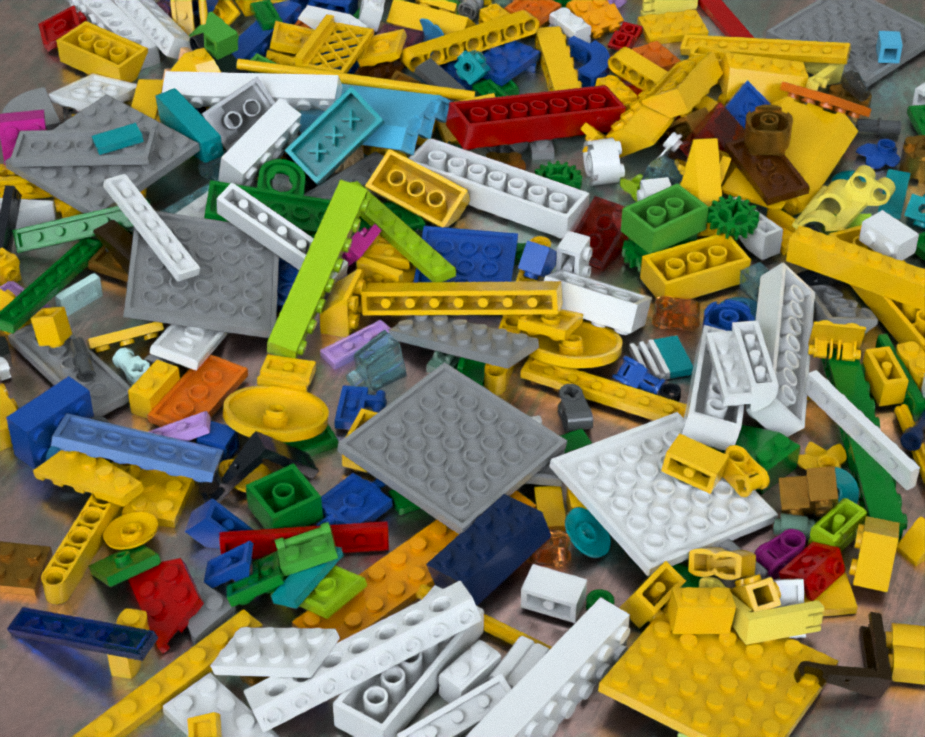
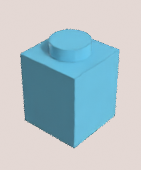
(889, 47)

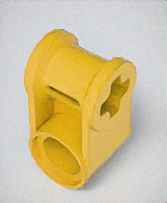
(742, 472)

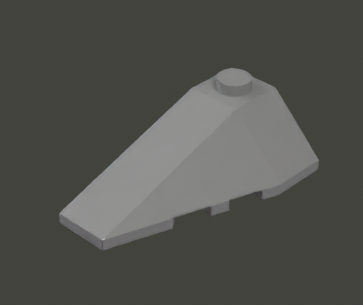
(833, 307)

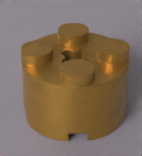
(768, 130)
(913, 157)

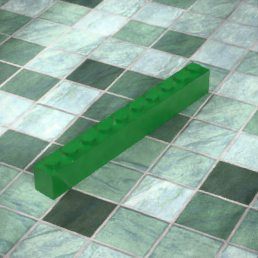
(875, 484)

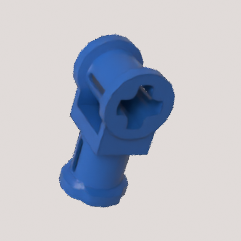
(635, 375)

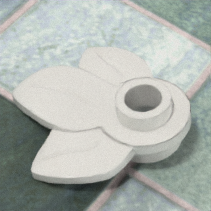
(671, 144)

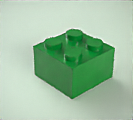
(284, 499)

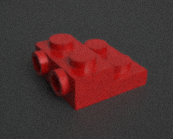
(59, 25)

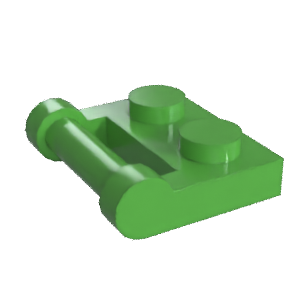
(306, 549)

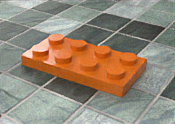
(199, 391)

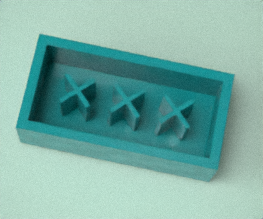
(334, 136)

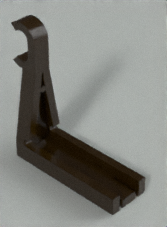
(872, 679)

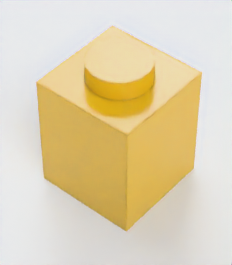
(51, 326)

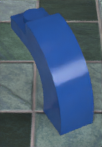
(593, 57)

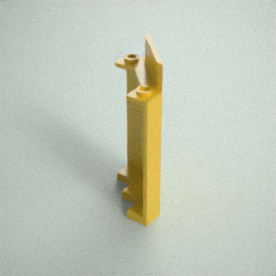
(814, 150)

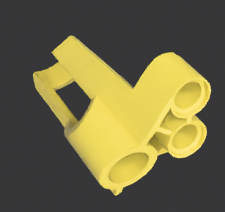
(846, 200)

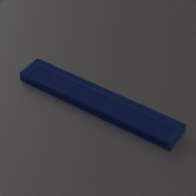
(83, 633)

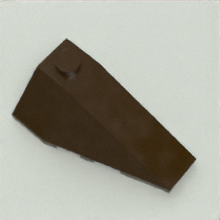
(117, 241)

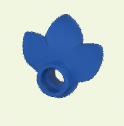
(880, 154)

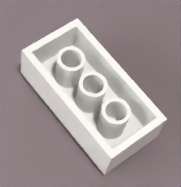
(260, 144)
(602, 302)

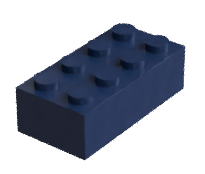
(490, 548)

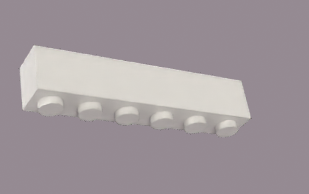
(267, 227)

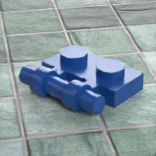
(351, 402)

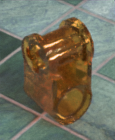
(678, 313)
(551, 548)

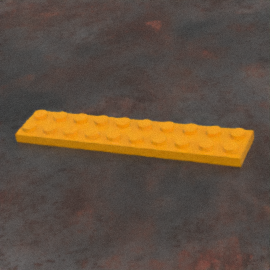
(390, 582)

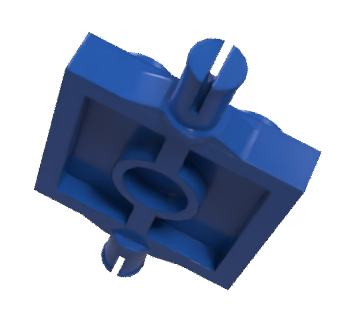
(354, 501)

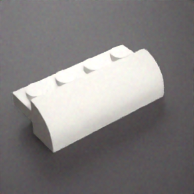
(743, 366)

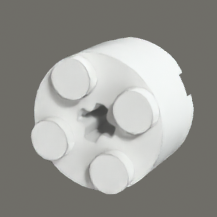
(603, 161)

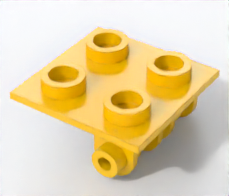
(839, 336)

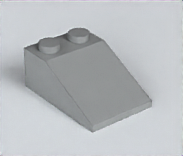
(239, 111)

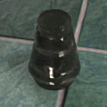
(855, 85)

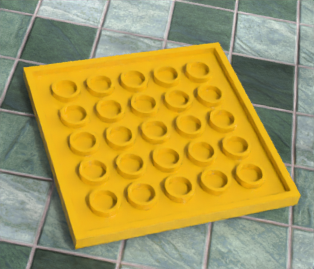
(715, 682)

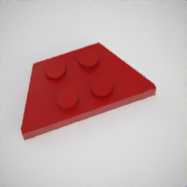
(168, 598)

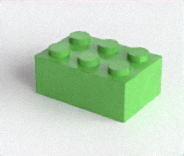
(664, 218)

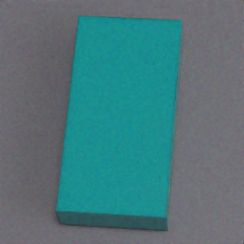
(117, 138)
(674, 356)

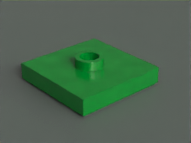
(124, 565)

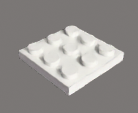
(90, 89)

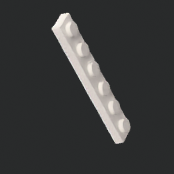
(151, 227)
(862, 430)

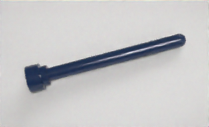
(913, 436)

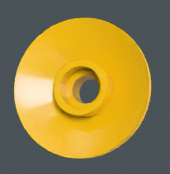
(130, 530)

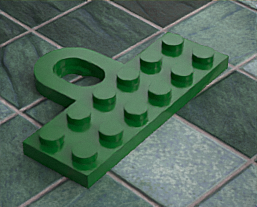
(292, 205)

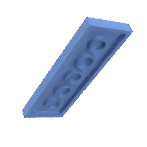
(137, 448)

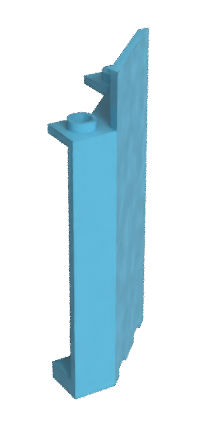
(403, 112)

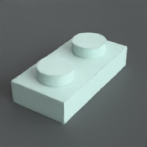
(80, 294)

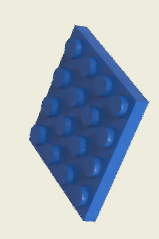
(474, 253)

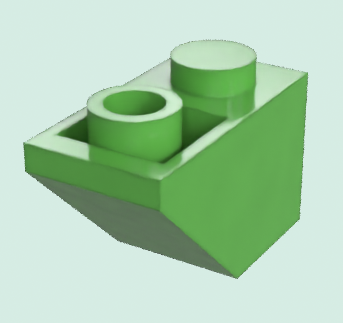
(219, 37)

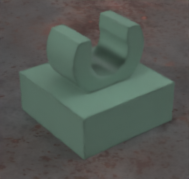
(439, 358)

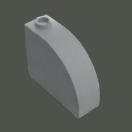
(34, 100)

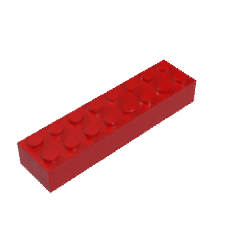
(532, 116)

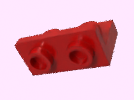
(817, 566)

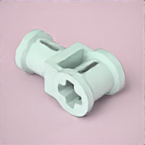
(132, 366)

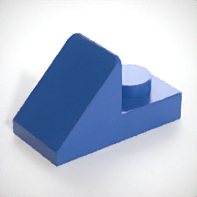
(231, 565)

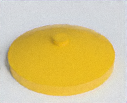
(584, 348)
(276, 412)

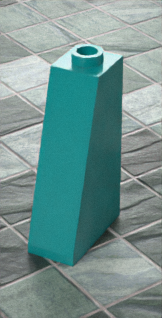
(184, 118)

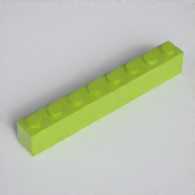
(317, 271)

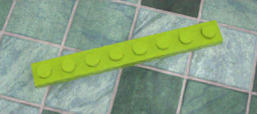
(407, 241)

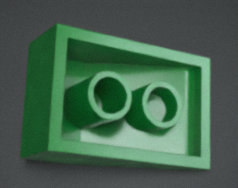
(770, 450)

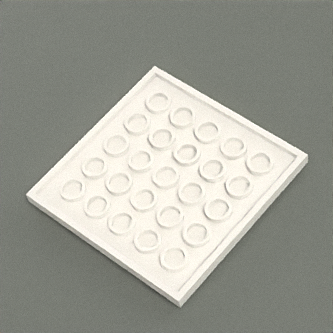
(649, 510)

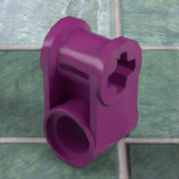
(780, 551)

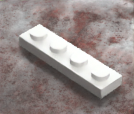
(462, 713)

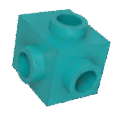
(471, 66)
(914, 211)

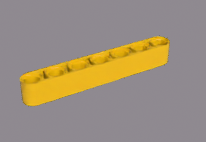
(479, 42)
(645, 73)
(80, 545)

